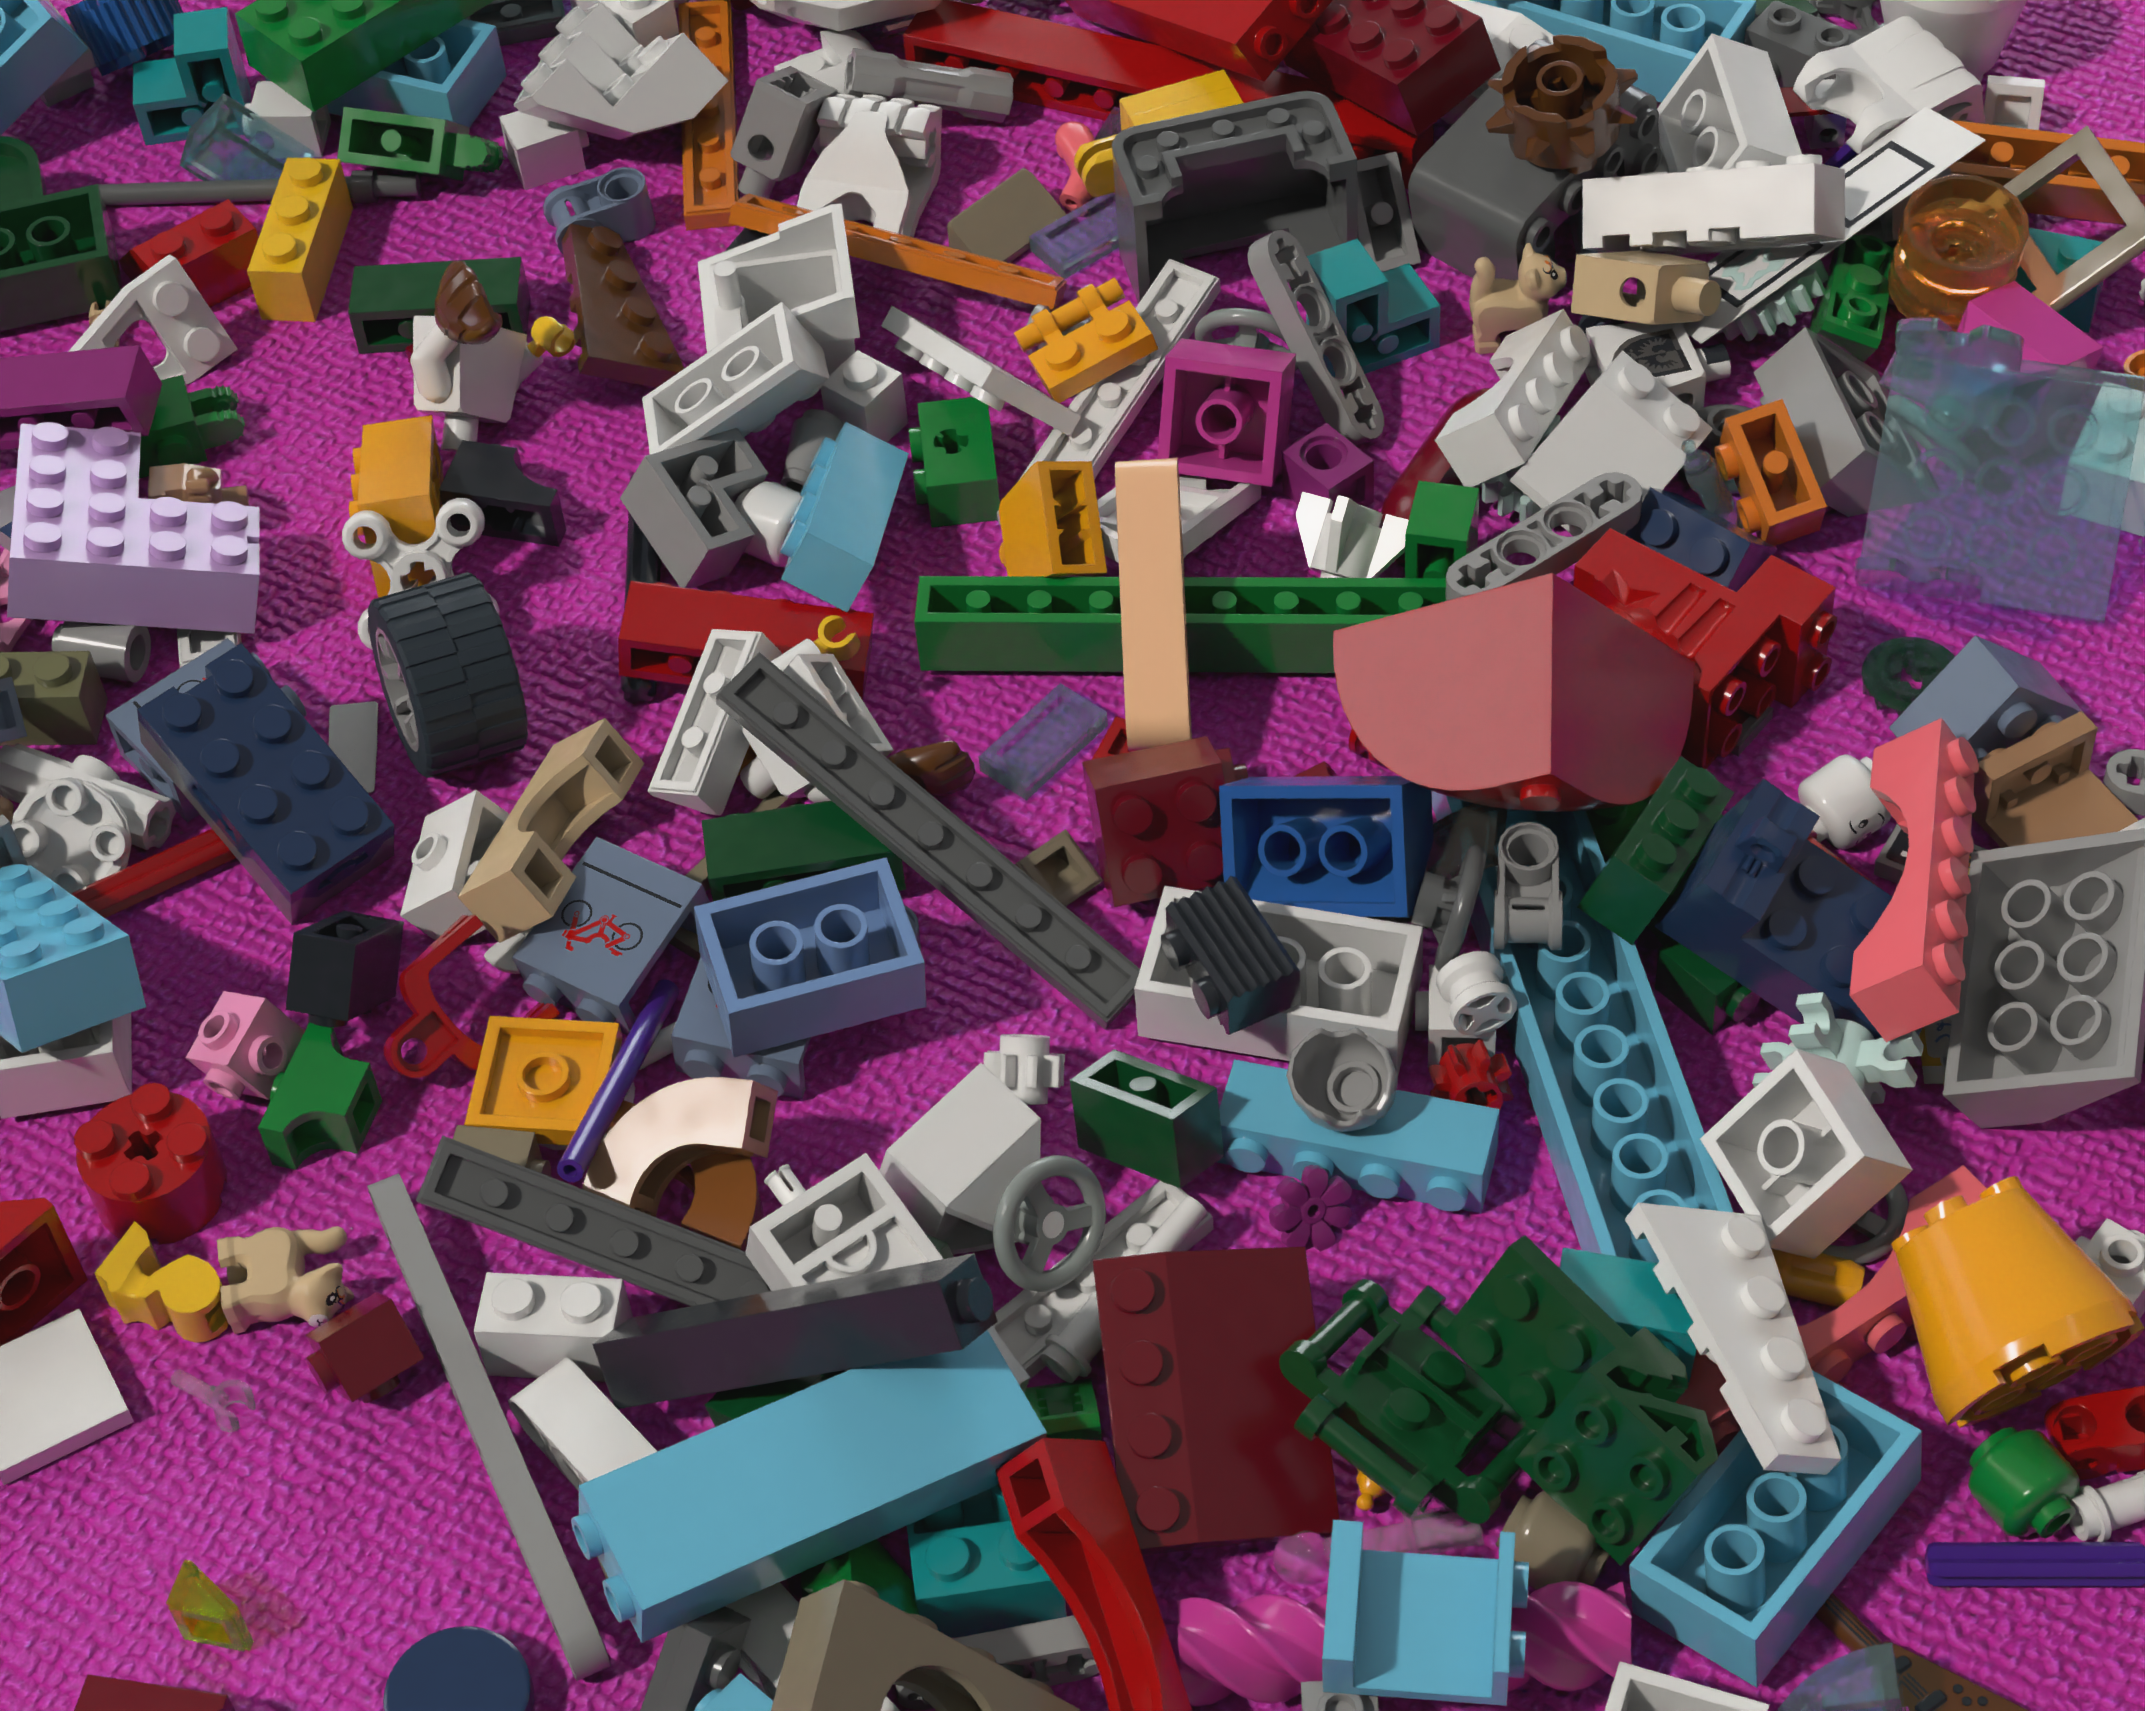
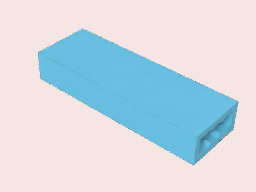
(800, 1482)

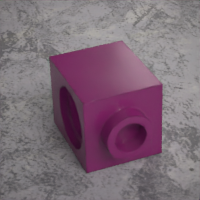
(1327, 467)

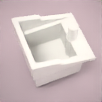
(798, 265)

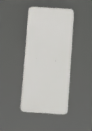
(355, 739)

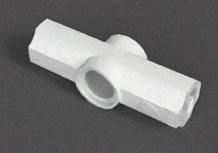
(147, 812)

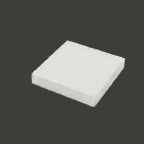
(54, 1396)

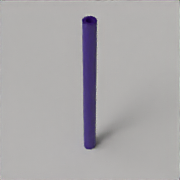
(617, 1081)

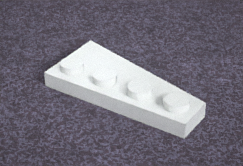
(974, 373)

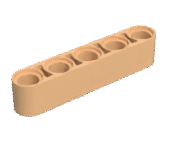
(1152, 603)

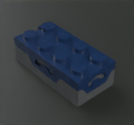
(267, 784)

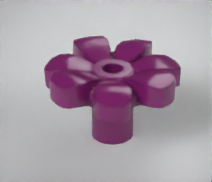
(1311, 1208)

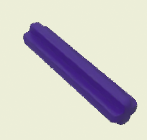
(2035, 1563)

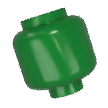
(2023, 1483)

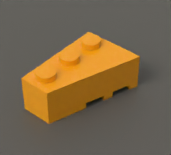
(401, 479)

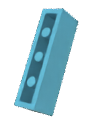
(842, 515)
(1417, 1152)

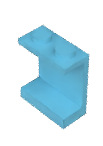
(1422, 1622)

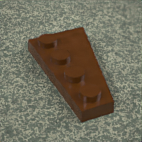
(615, 315)

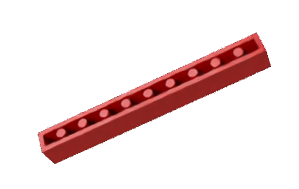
(1092, 70)

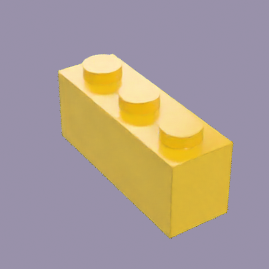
(300, 239)

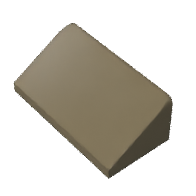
(1004, 218)

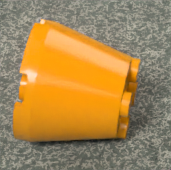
(2005, 1303)

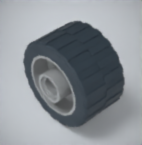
(448, 674)

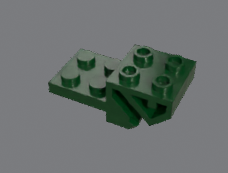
(1600, 1401)

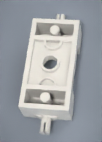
(841, 1231)

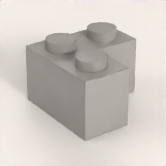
(688, 508)

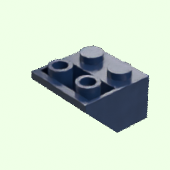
(1699, 539)

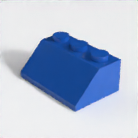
(1328, 841)

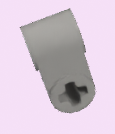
(1528, 897)

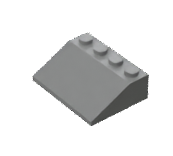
(2050, 979)

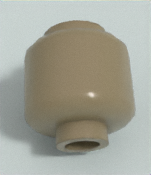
(1553, 1543)

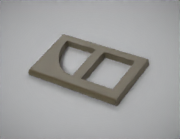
(2108, 257)

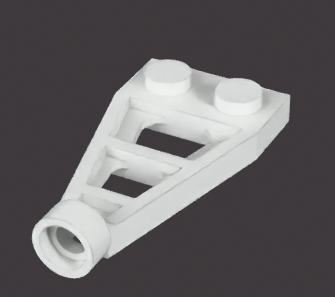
(175, 313)

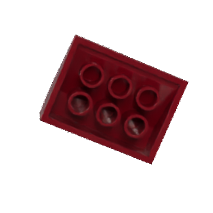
(1202, 1397)

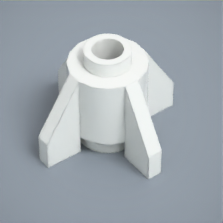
(1349, 538)

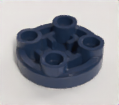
(460, 1672)

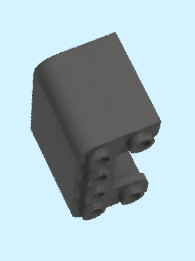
(1232, 179)
(1484, 202)

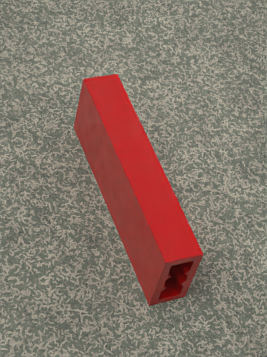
(1232, 34)

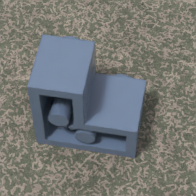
(1989, 698)

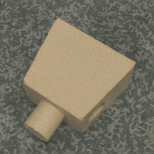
(1667, 287)

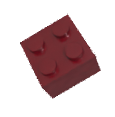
(1157, 819)

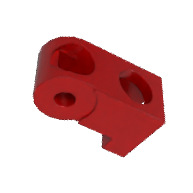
(2100, 1431)

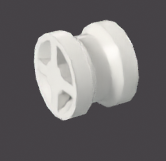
(1476, 993)

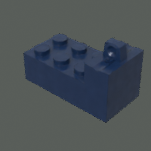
(1775, 906)

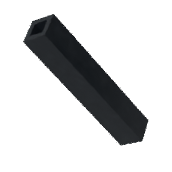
(797, 1332)

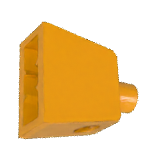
(1052, 523)

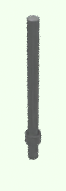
(363, 187)

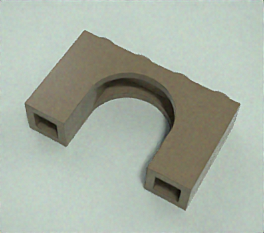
(856, 1646)

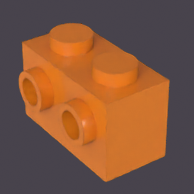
(1770, 474)

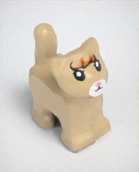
(1511, 304)
(270, 1279)

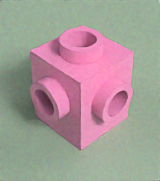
(244, 1045)

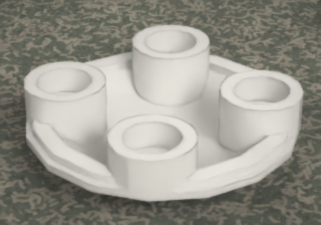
(72, 832)

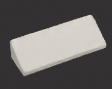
(705, 741)

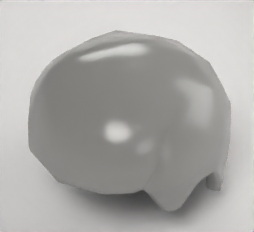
(1342, 1079)

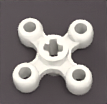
(400, 557)

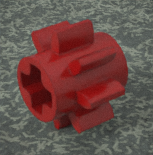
(1472, 1076)

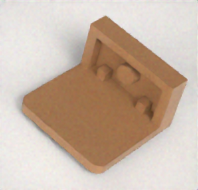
(2046, 789)

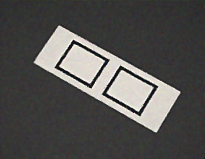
(1873, 185)

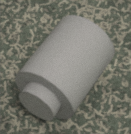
(117, 650)

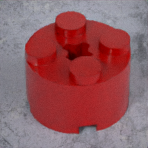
(151, 1164)

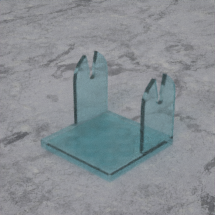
(1999, 474)

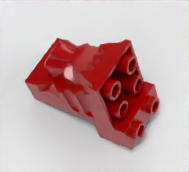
(1744, 644)

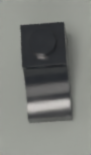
(509, 500)

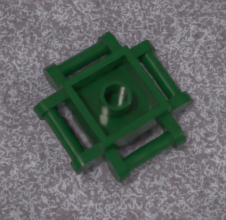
(1406, 1405)

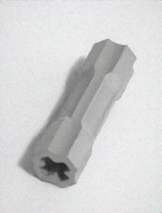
(968, 91)

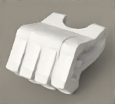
(1890, 80)
(876, 160)

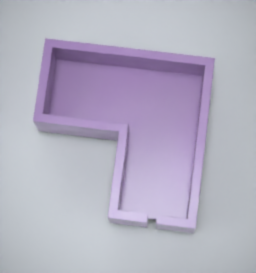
(107, 557)

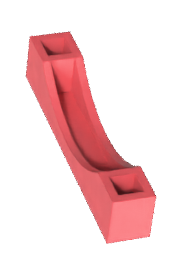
(1913, 956)
(1864, 1323)

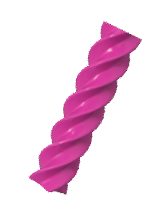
(1277, 1643)

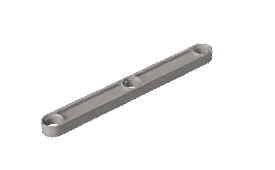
(490, 1430)

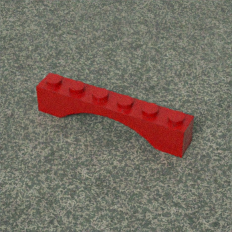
(1080, 1532)

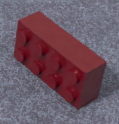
(1398, 57)

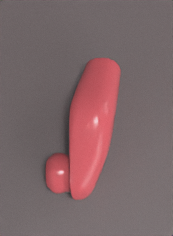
(1068, 140)

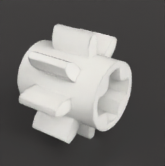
(1027, 1066)

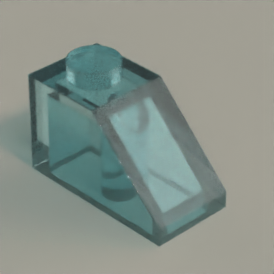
(237, 145)

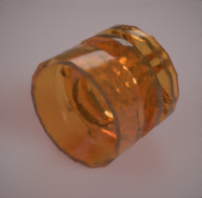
(1955, 245)

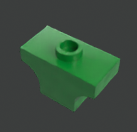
(319, 1101)

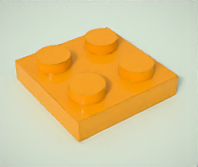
(540, 1074)

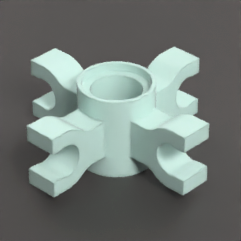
(1848, 1043)

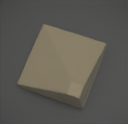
(1061, 869)

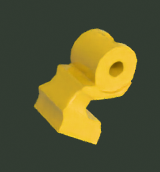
(178, 1293)

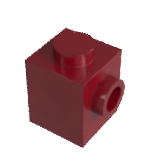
(363, 1350)

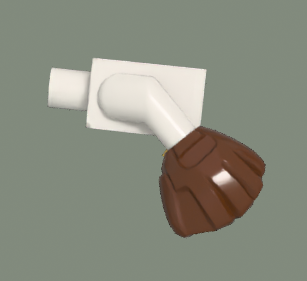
(470, 364)
(814, 666)

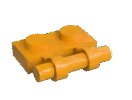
(1091, 351)

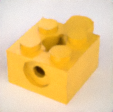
(1191, 96)

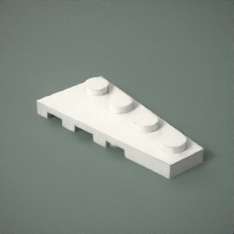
(1745, 1326)

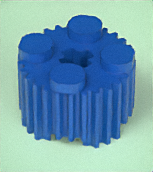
(121, 28)

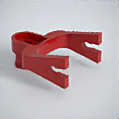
(429, 1025)

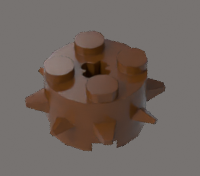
(1562, 103)

